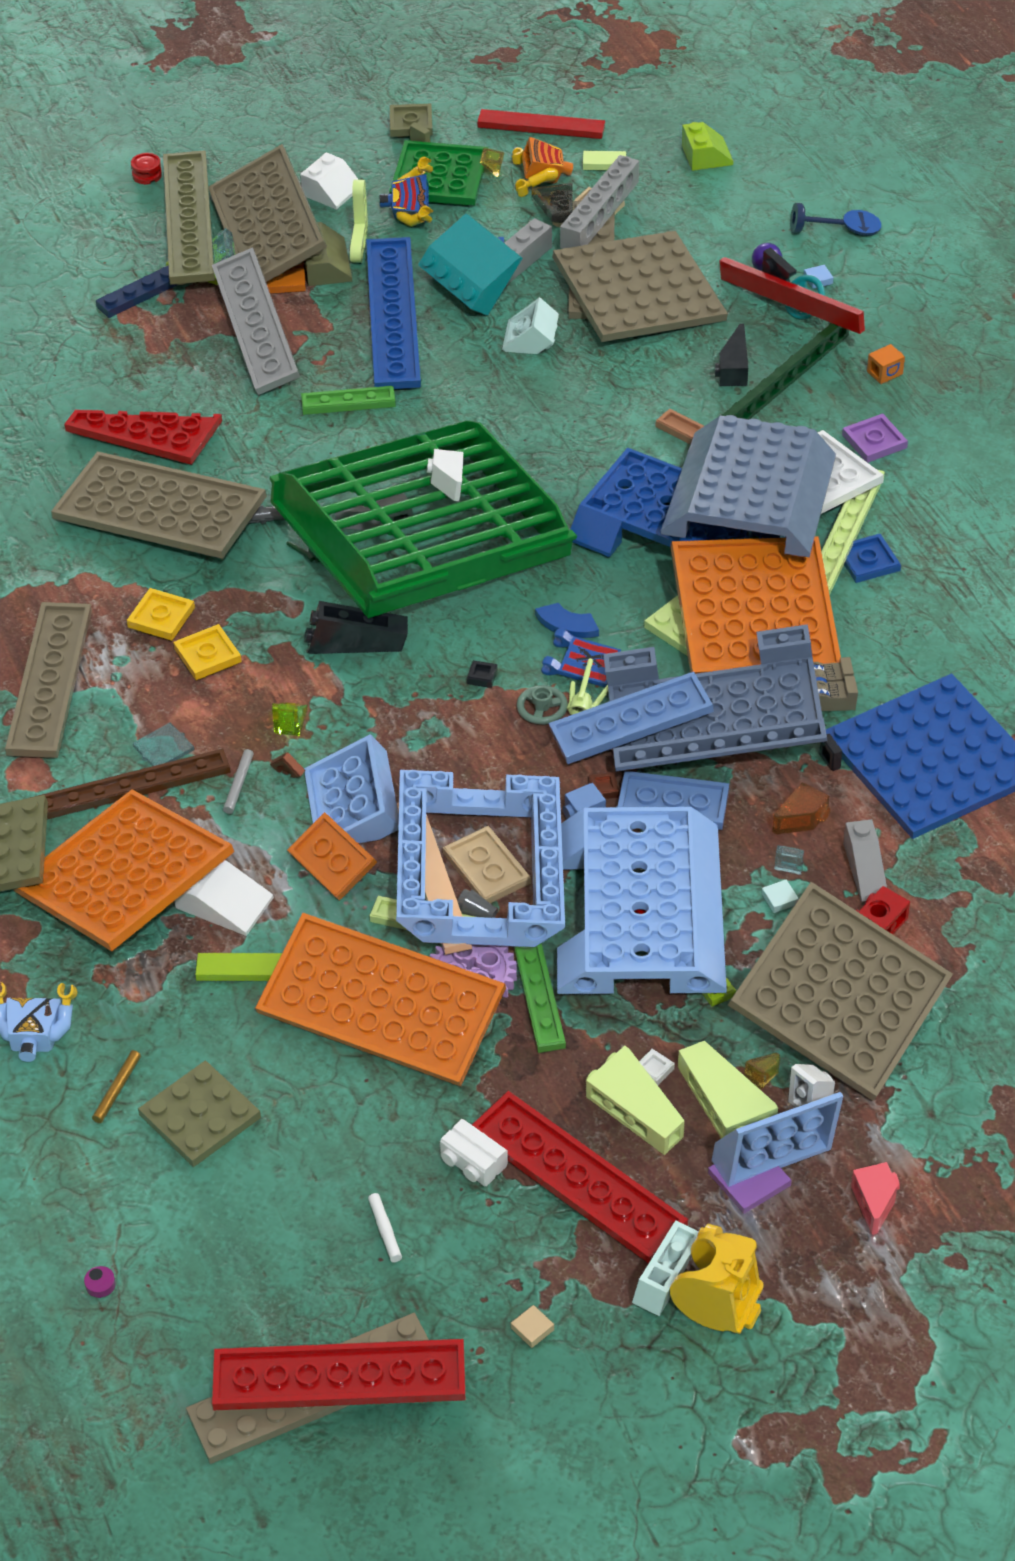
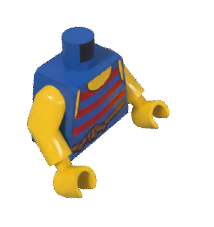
(410, 196)

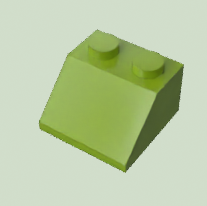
(704, 147)

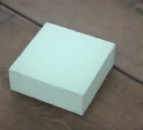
(780, 896)

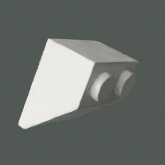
(328, 181)

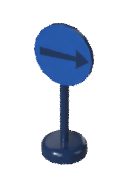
(857, 221)

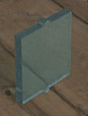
(163, 745)

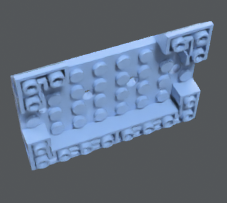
(677, 891)

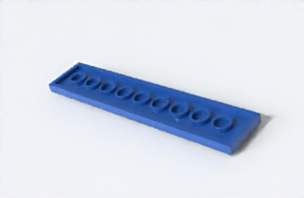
(393, 313)

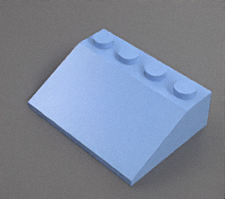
(355, 790)
(778, 1140)

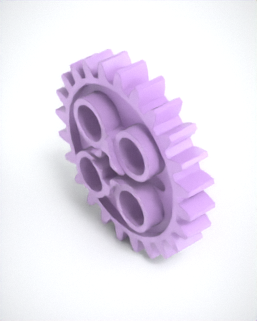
(484, 960)

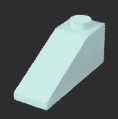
(667, 1263)

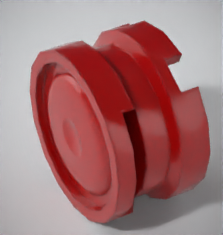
(146, 168)

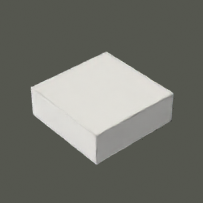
(657, 1066)

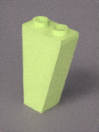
(722, 1090)
(635, 1100)

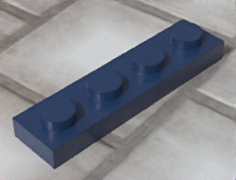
(135, 293)

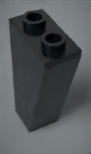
(348, 630)

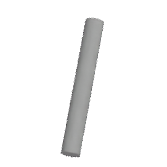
(238, 781)

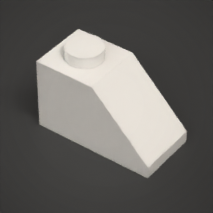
(446, 472)
(809, 1084)

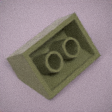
(331, 263)

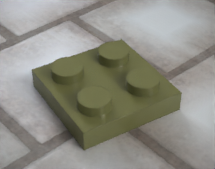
(406, 114)

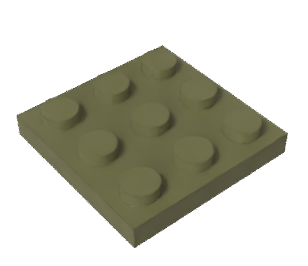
(199, 1113)

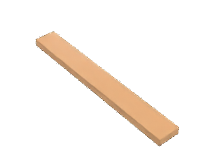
(438, 883)

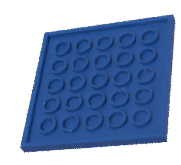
(929, 755)

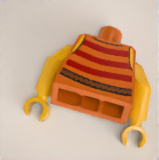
(541, 164)

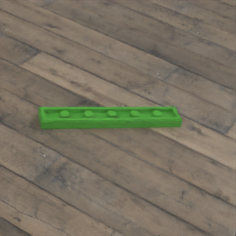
(539, 998)

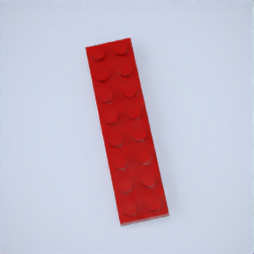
(579, 1176)
(338, 1374)

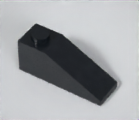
(733, 360)

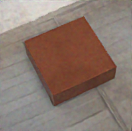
(606, 784)

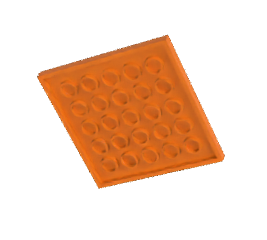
(749, 587)
(125, 869)

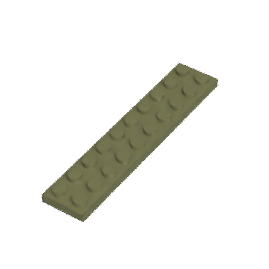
(188, 218)

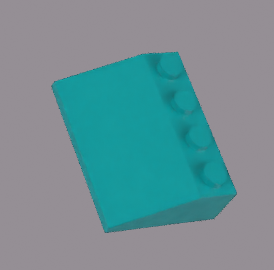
(471, 263)

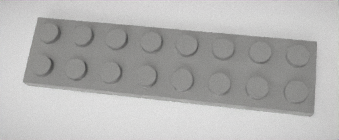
(255, 321)

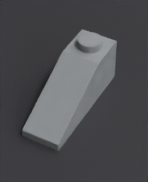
(864, 857)

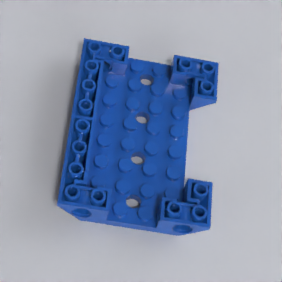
(638, 507)

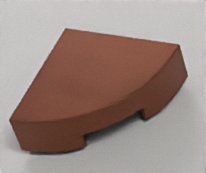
(287, 764)

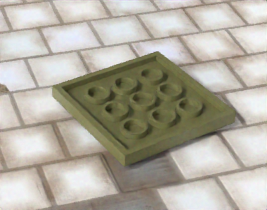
(22, 842)

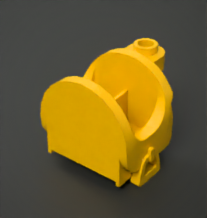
(726, 1285)

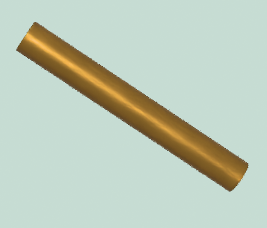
(116, 1086)

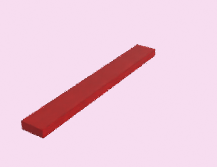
(792, 295)

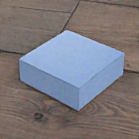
(821, 273)

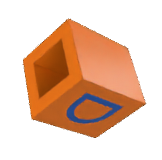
(885, 364)

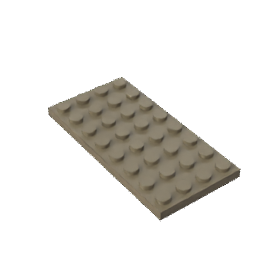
(268, 212)
(159, 504)

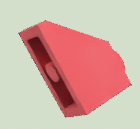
(875, 1193)

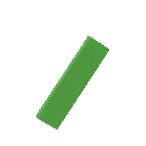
(348, 400)

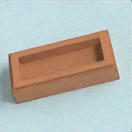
(678, 425)

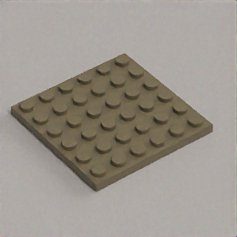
(639, 286)
(841, 990)

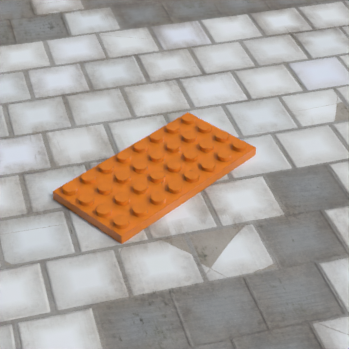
(381, 998)

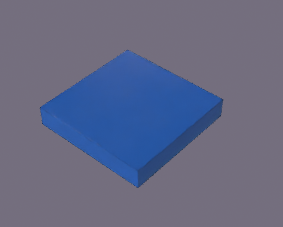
(871, 559)

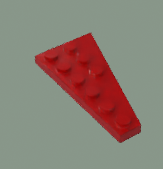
(149, 432)

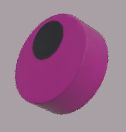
(99, 1281)

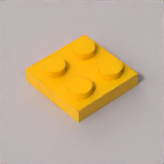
(160, 614)
(207, 652)

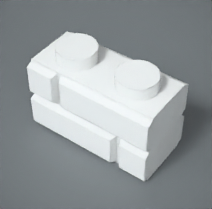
(473, 1153)

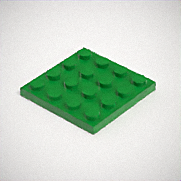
(454, 174)

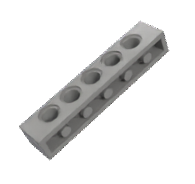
(600, 203)

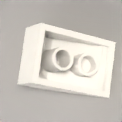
(226, 899)

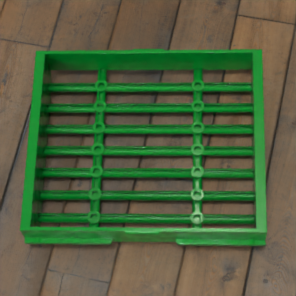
(297, 491)

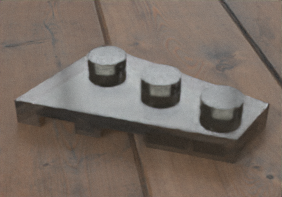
(555, 201)

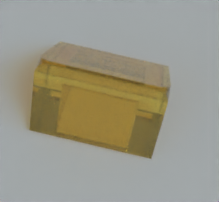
(492, 160)
(762, 1069)

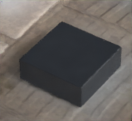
(482, 674)
(831, 753)

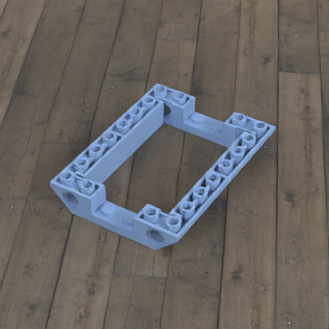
(523, 797)

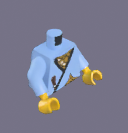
(35, 1023)

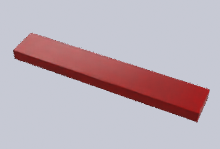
(541, 124)

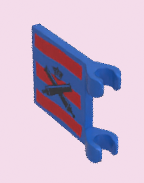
(576, 658)

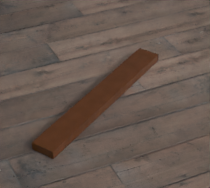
(142, 781)

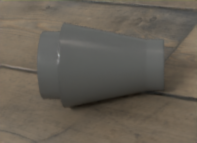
(475, 905)

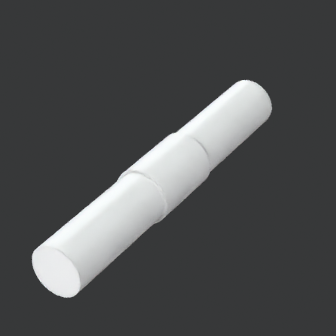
(385, 1227)

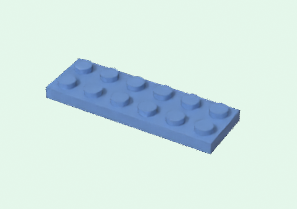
(631, 717)

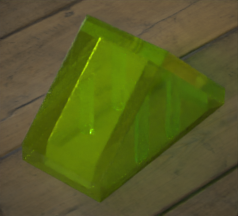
(288, 717)

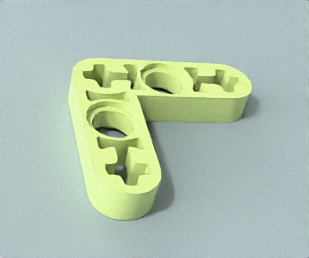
(360, 221)

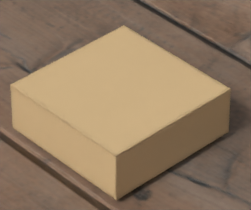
(532, 1326)

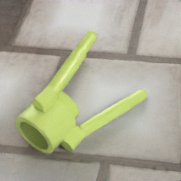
(582, 700)

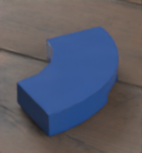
(557, 617)

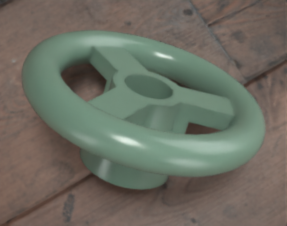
(542, 699)

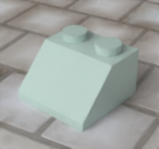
(531, 329)

